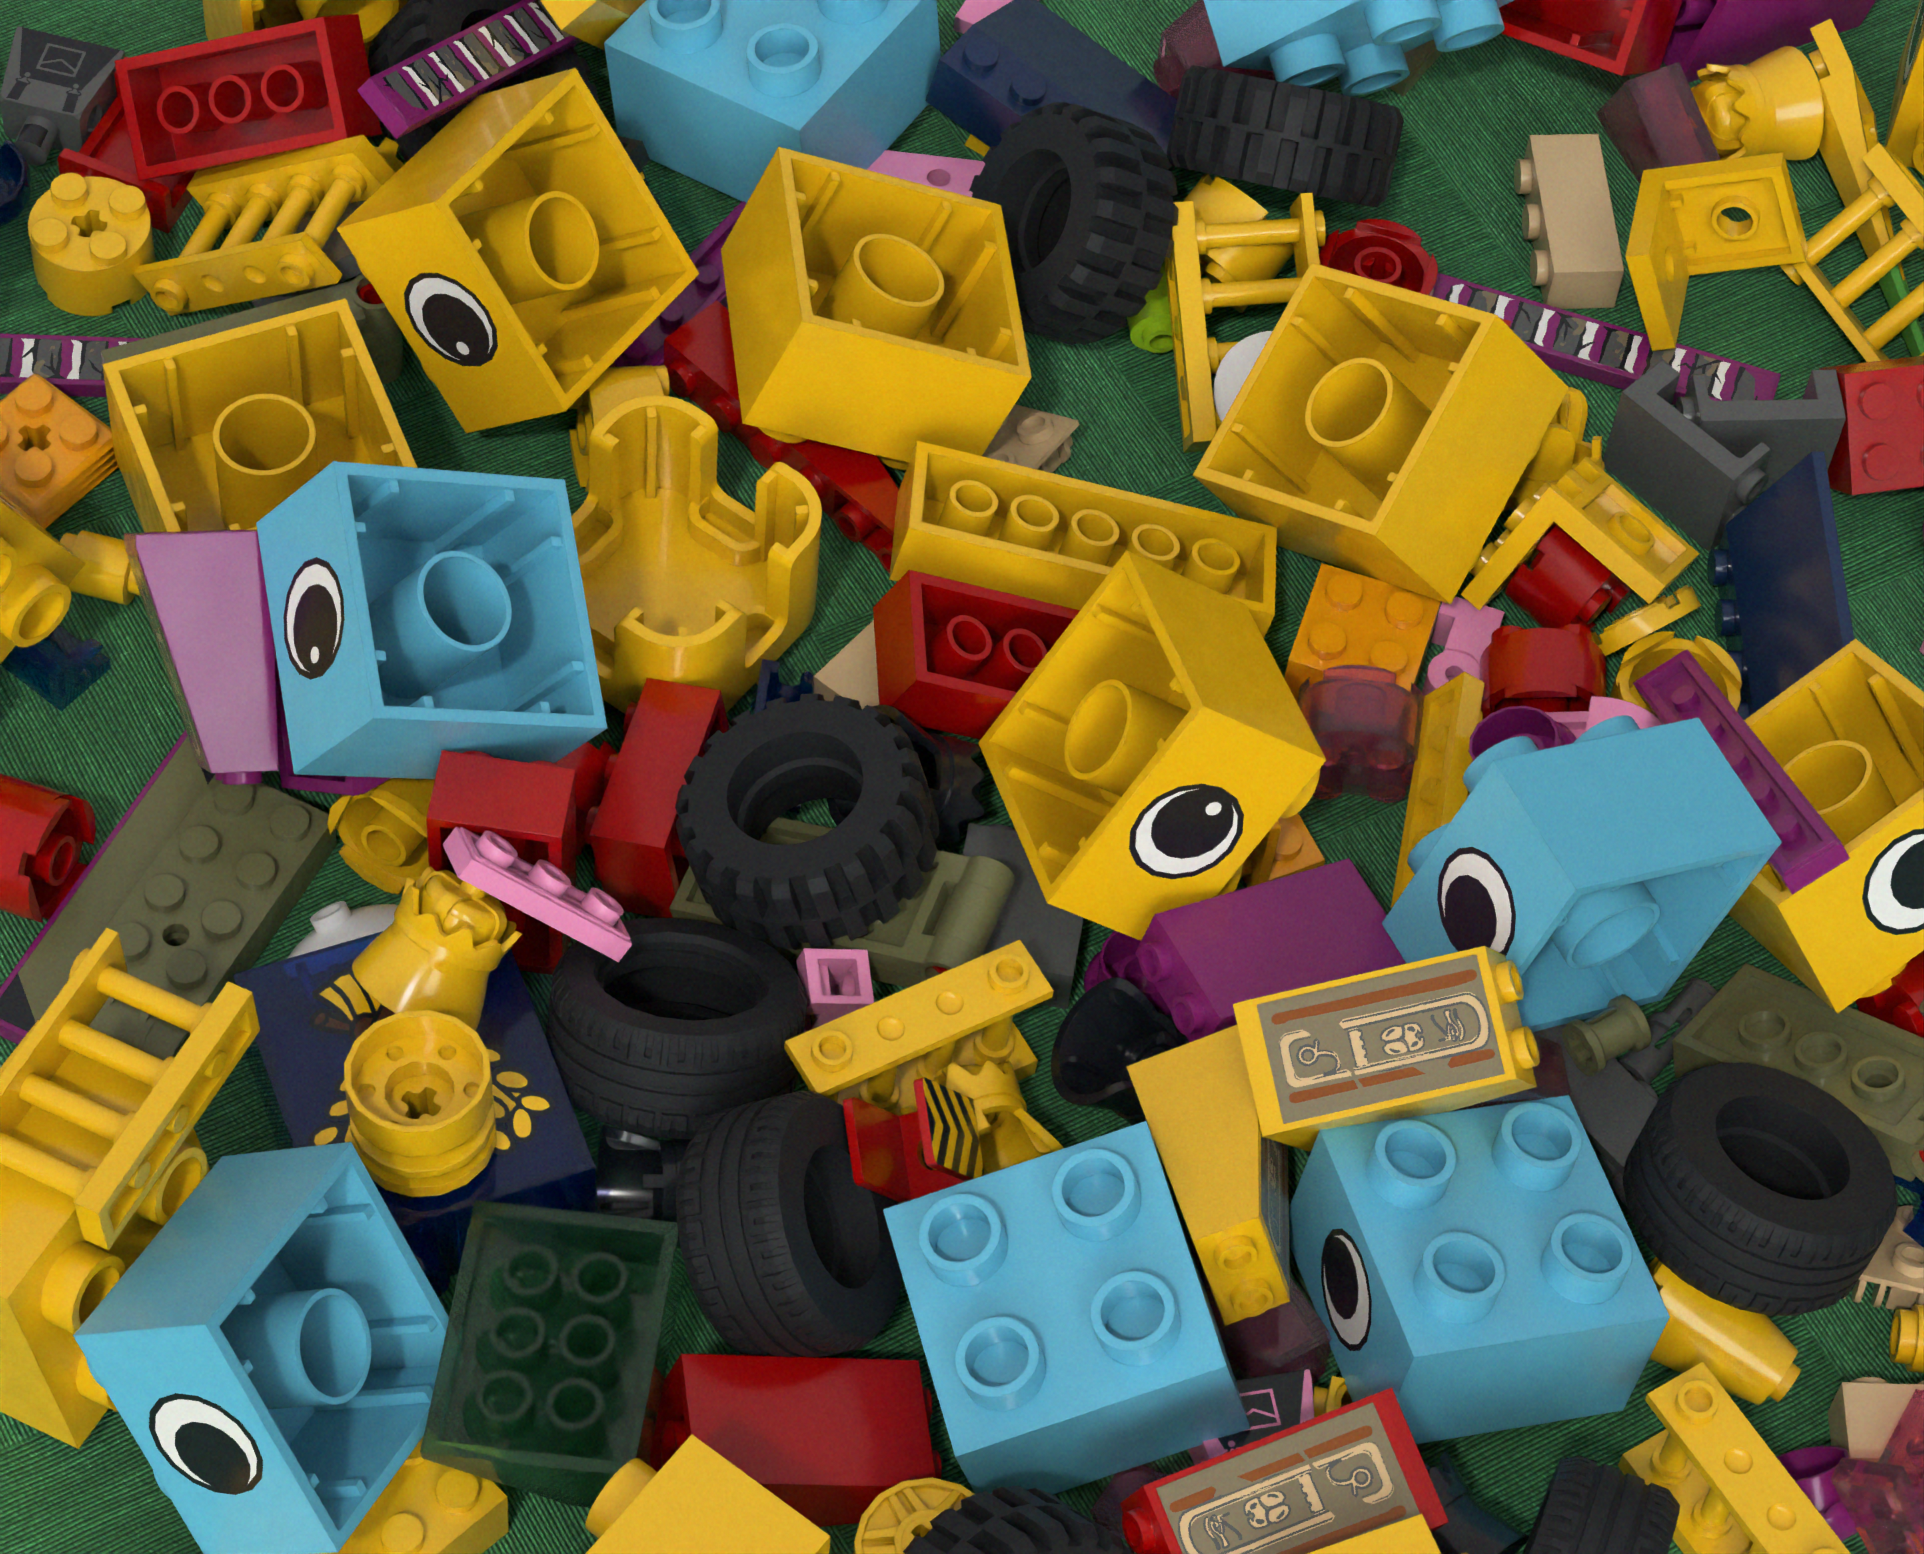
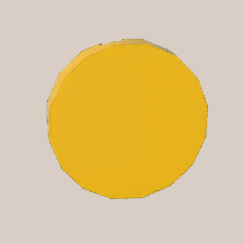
(1646, 620)

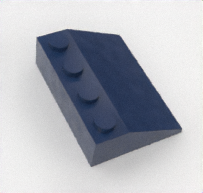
(1033, 59)
(1781, 584)

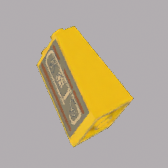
(1387, 1045)
(1221, 1169)

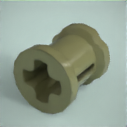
(1606, 1035)

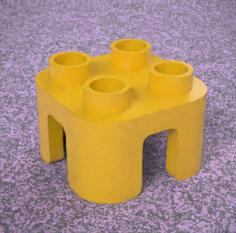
(677, 568)

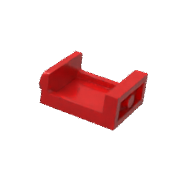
(110, 155)

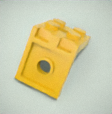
(1684, 233)
(1600, 519)

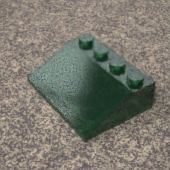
(555, 1348)

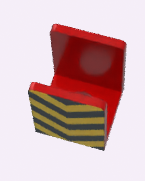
(889, 1146)

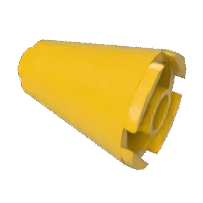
(385, 831)
(1736, 1345)

